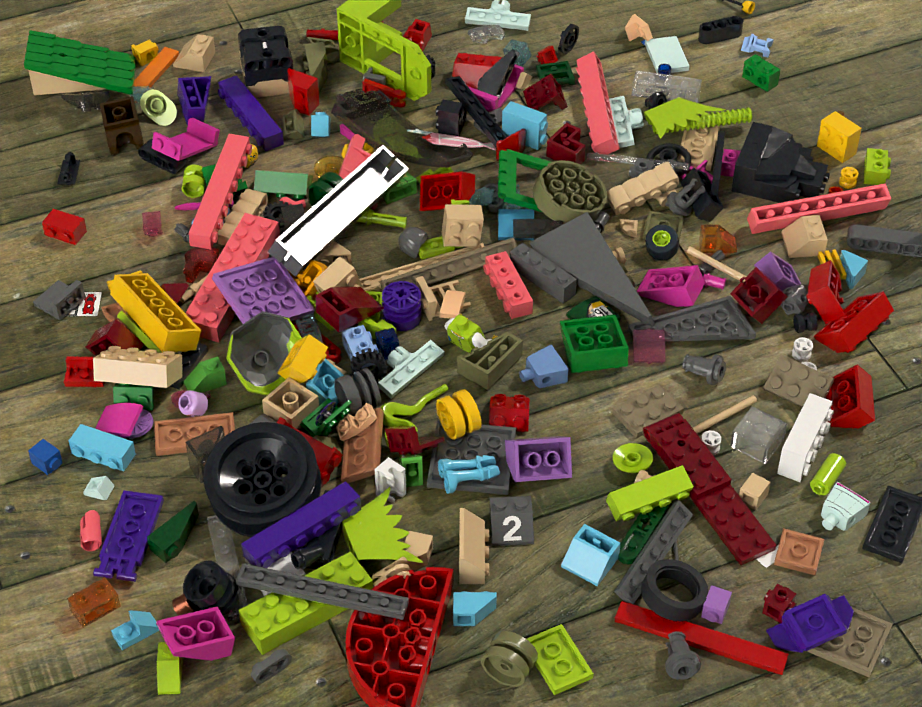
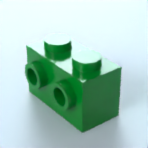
(761, 73)

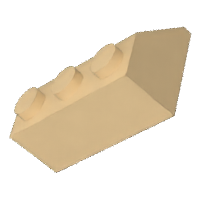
(473, 549)

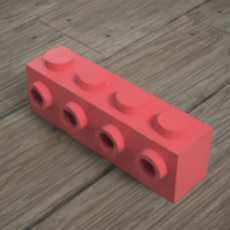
(508, 285)

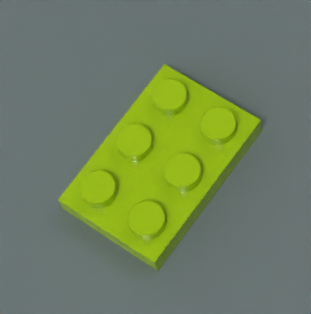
(560, 660)

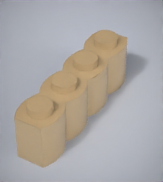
(639, 189)
(249, 202)

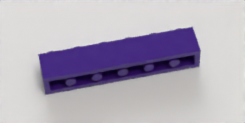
(250, 113)
(301, 526)

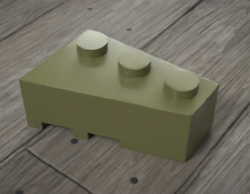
(491, 361)

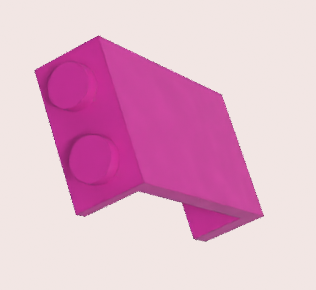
(492, 102)
(196, 139)

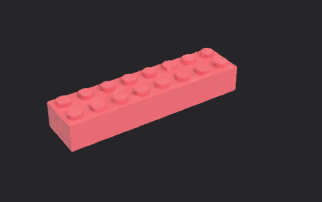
(246, 245)

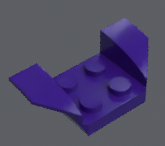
(812, 624)

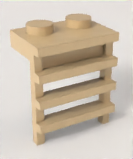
(428, 301)

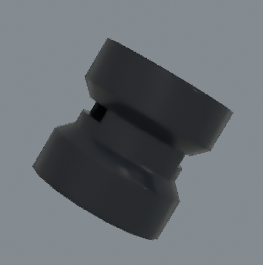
(805, 322)

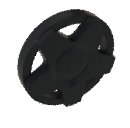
(568, 38)

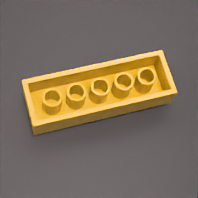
(155, 312)

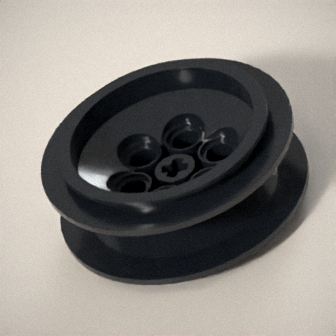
(248, 452)

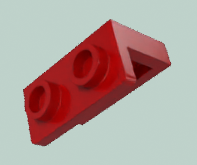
(80, 372)

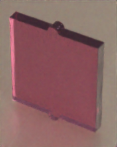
(649, 346)

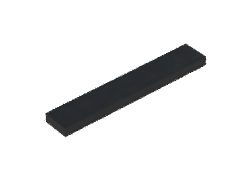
(475, 109)
(718, 163)

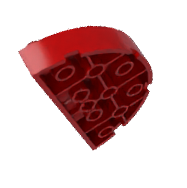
(393, 655)

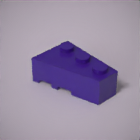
(194, 96)

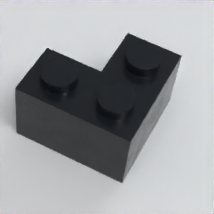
(450, 117)

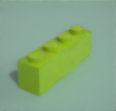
(649, 493)

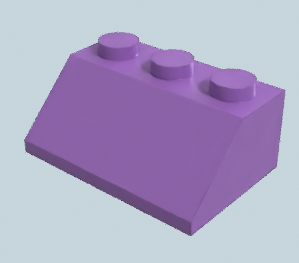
(539, 458)

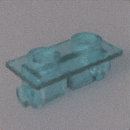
(482, 197)

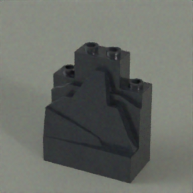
(777, 167)

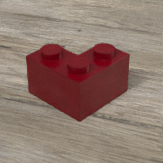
(566, 145)
(113, 335)

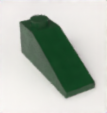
(171, 537)

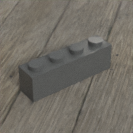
(543, 273)

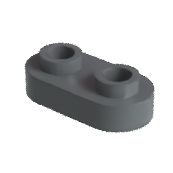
(497, 203)
(270, 666)

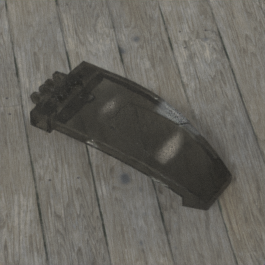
(382, 124)

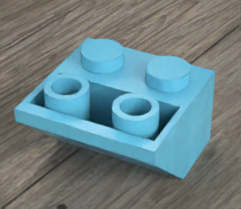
(591, 555)

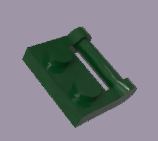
(558, 70)

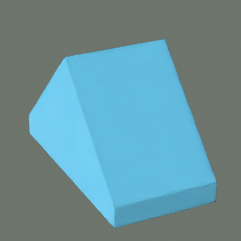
(854, 267)

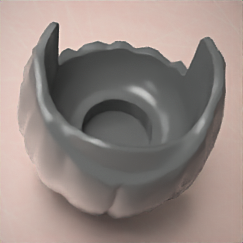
(411, 241)

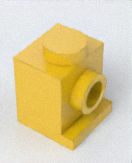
(145, 52)

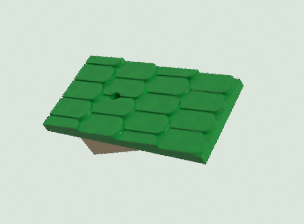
(70, 66)

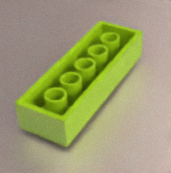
(283, 617)

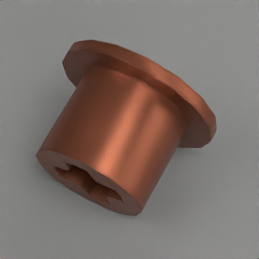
(183, 605)

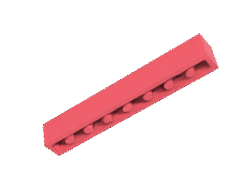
(597, 104)
(220, 192)
(827, 206)

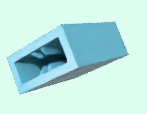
(533, 121)

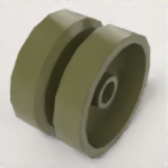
(509, 658)

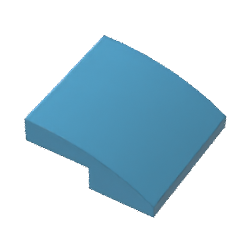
(505, 222)

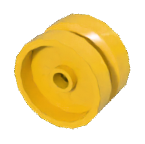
(458, 414)

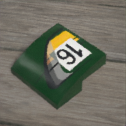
(591, 308)

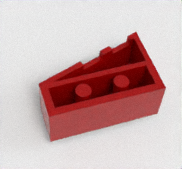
(824, 292)

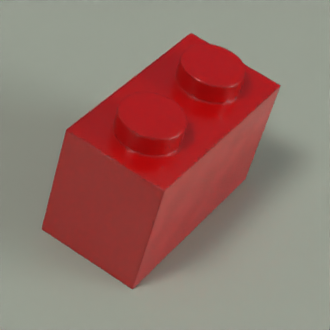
(64, 226)

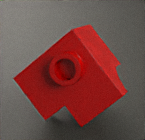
(419, 33)

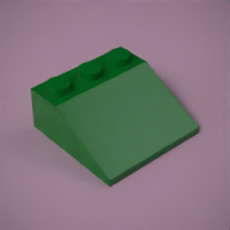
(594, 343)

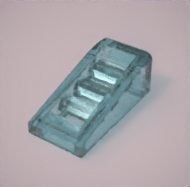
(310, 328)

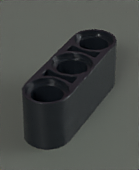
(720, 30)
(159, 159)

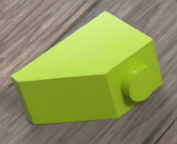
(168, 670)

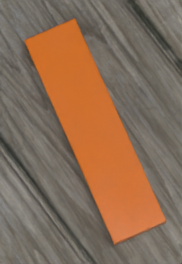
(156, 67)

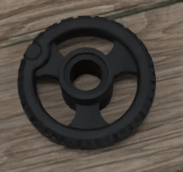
(668, 151)

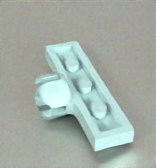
(498, 15)
(625, 121)
(408, 367)

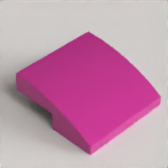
(119, 419)

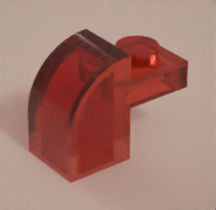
(199, 260)

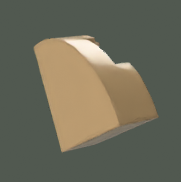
(523, 80)
(629, 227)

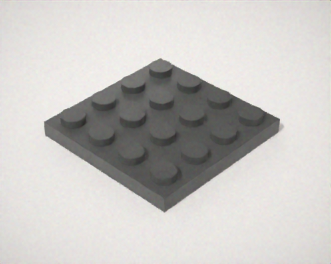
(486, 441)

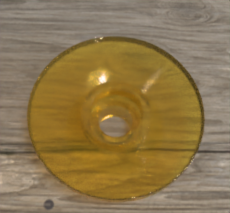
(328, 164)

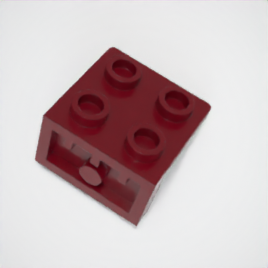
(544, 92)
(406, 440)

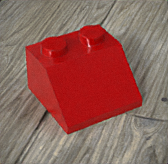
(303, 91)

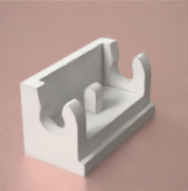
(390, 475)

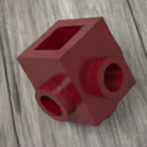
(778, 601)

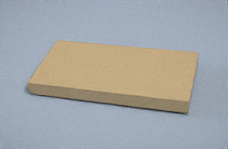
(701, 145)

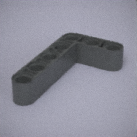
(885, 240)

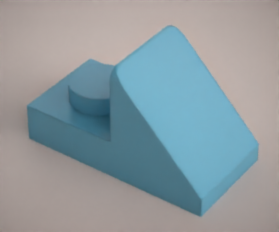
(138, 628)

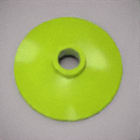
(632, 458)

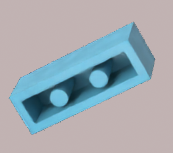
(102, 447)

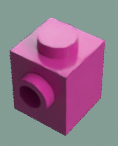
(728, 162)

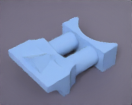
(753, 44)

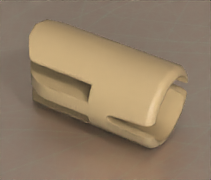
(398, 567)

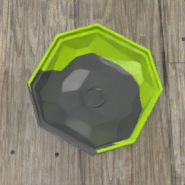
(260, 349)

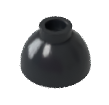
(655, 100)

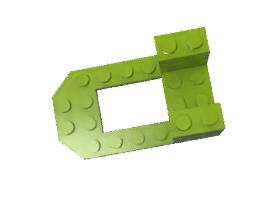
(368, 41)

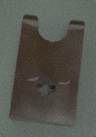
(121, 124)

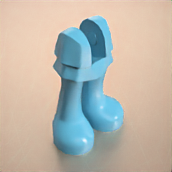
(483, 467)

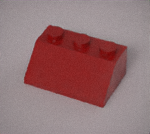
(472, 67)
(442, 188)
(852, 399)

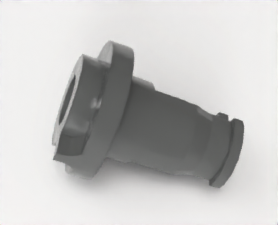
(680, 202)
(712, 369)
(681, 661)

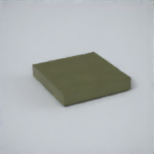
(659, 218)

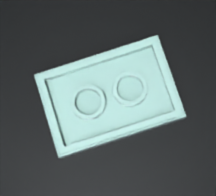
(667, 51)

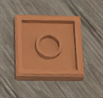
(799, 551)

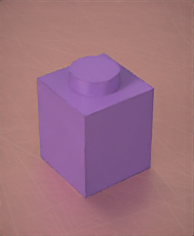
(716, 604)

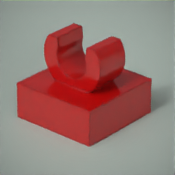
(547, 55)

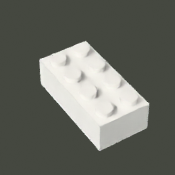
(805, 438)

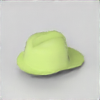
(158, 107)

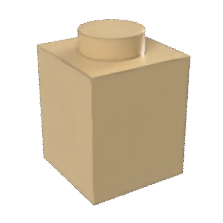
(754, 491)

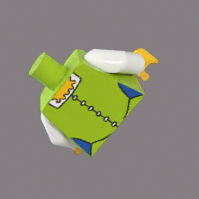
(465, 333)

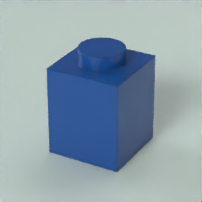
(45, 456)

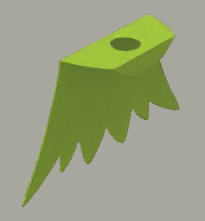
(676, 113)
(372, 532)

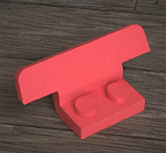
(354, 156)

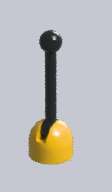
(747, 6)

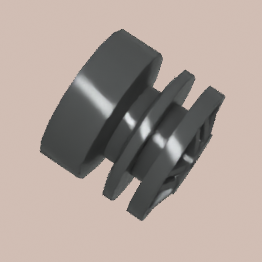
(359, 390)

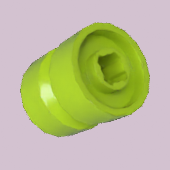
(193, 181)

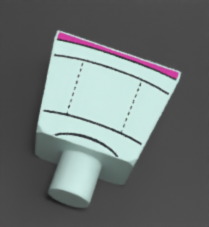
(843, 508)

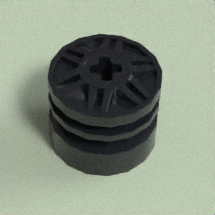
(211, 586)

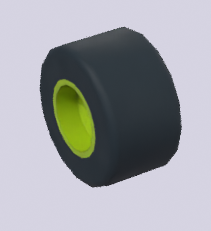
(662, 242)

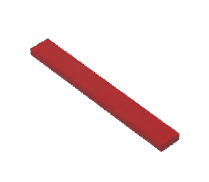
(703, 638)

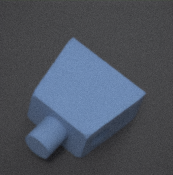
(545, 368)

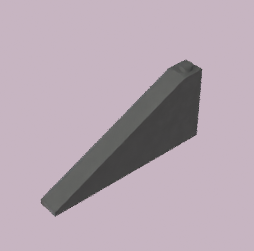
(587, 257)

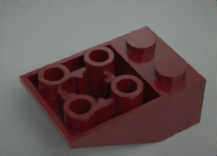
(345, 306)

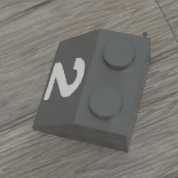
(511, 520)

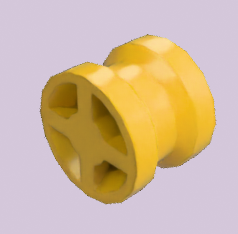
(848, 177)

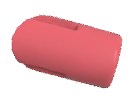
(90, 531)

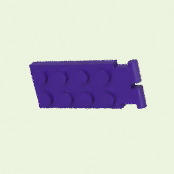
(127, 535)

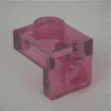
(152, 223)

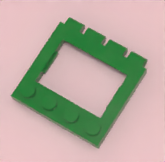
(507, 177)

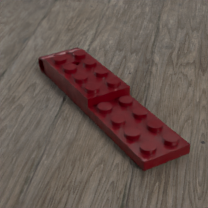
(712, 489)

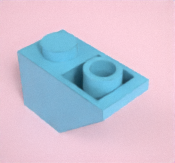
(320, 125)
(472, 607)

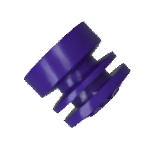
(402, 305)

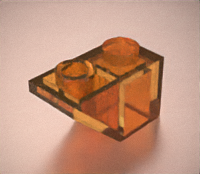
(716, 238)

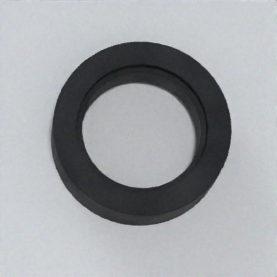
(665, 606)

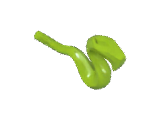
(396, 409)

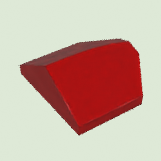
(513, 142)

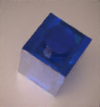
(386, 342)

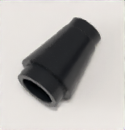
(306, 556)

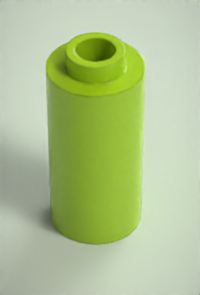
(828, 474)

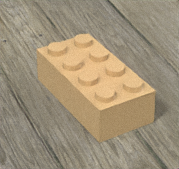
(138, 367)

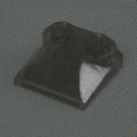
(86, 99)

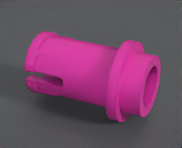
(714, 281)

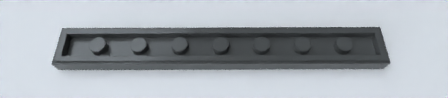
(322, 591)

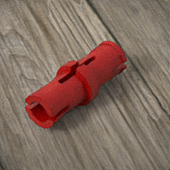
(323, 34)

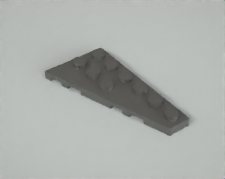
(707, 321)

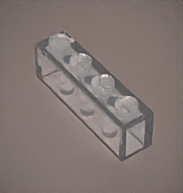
(672, 86)

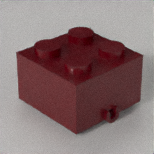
(758, 295)

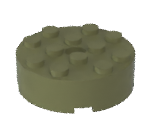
(568, 191)

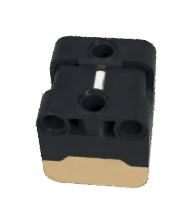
(265, 60)

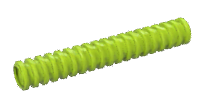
(714, 119)

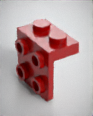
(509, 411)

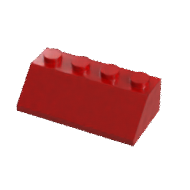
(861, 318)

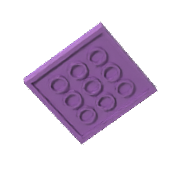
(260, 288)

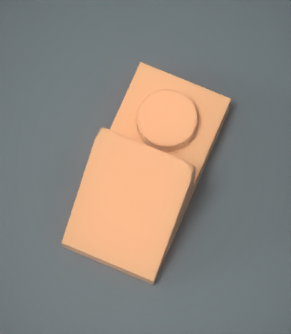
(637, 27)

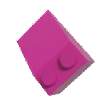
(673, 285)
(198, 635)

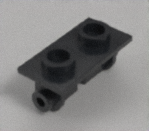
(69, 170)

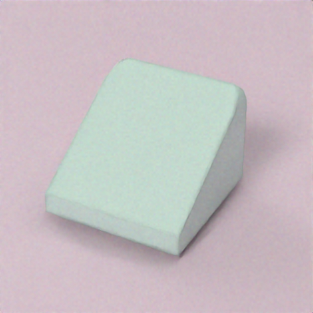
(99, 488)

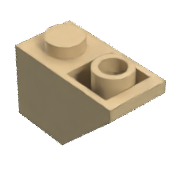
(331, 253)
(421, 547)

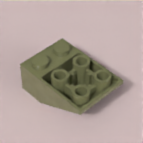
(315, 62)

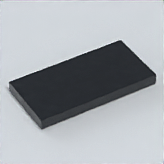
(894, 524)

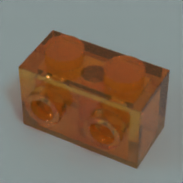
(93, 602)

